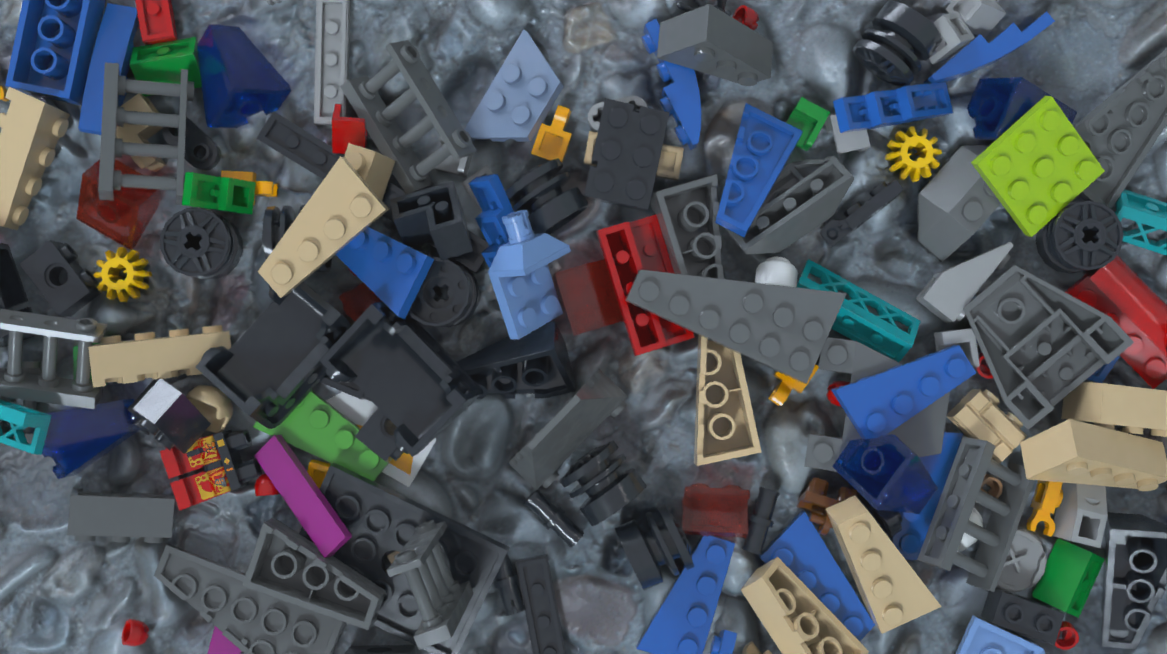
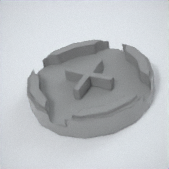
(1023, 564)

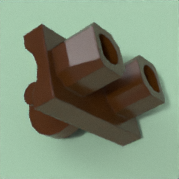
(815, 500)

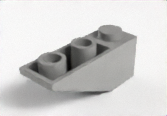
(956, 286)
(1082, 514)

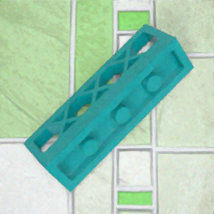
(1143, 211)
(857, 322)
(19, 419)

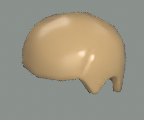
(212, 405)

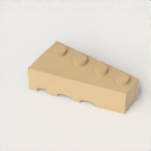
(26, 149)
(326, 224)
(152, 356)
(1118, 405)
(723, 406)
(1094, 456)
(882, 575)
(795, 615)

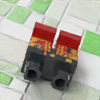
(221, 465)

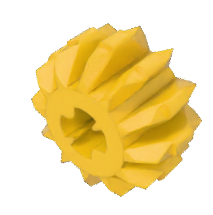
(924, 148)
(110, 274)

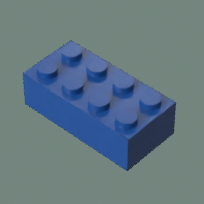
(54, 48)

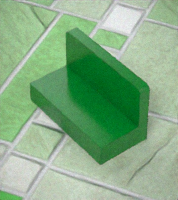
(165, 60)
(1068, 577)

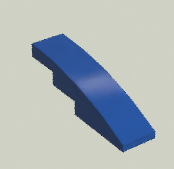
(112, 45)
(982, 54)
(892, 107)
(495, 205)

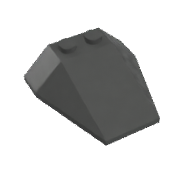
(1040, 341)

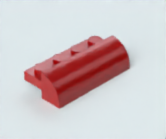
(626, 251)
(1136, 309)

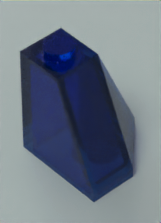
(236, 78)
(1003, 101)
(85, 435)
(886, 474)

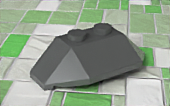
(797, 204)
(954, 204)

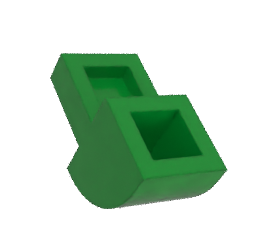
(218, 193)

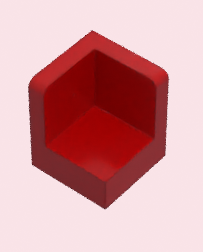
(346, 131)

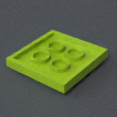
(1038, 166)

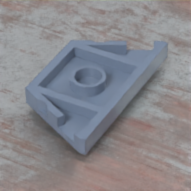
(517, 96)

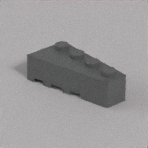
(689, 227)
(296, 572)

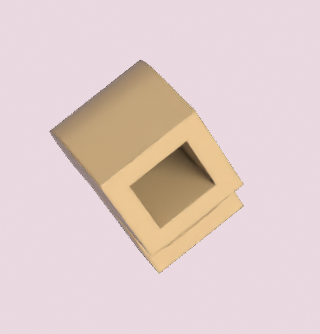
(140, 133)

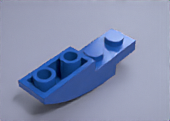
(682, 95)

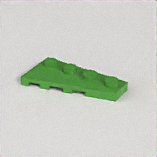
(328, 435)

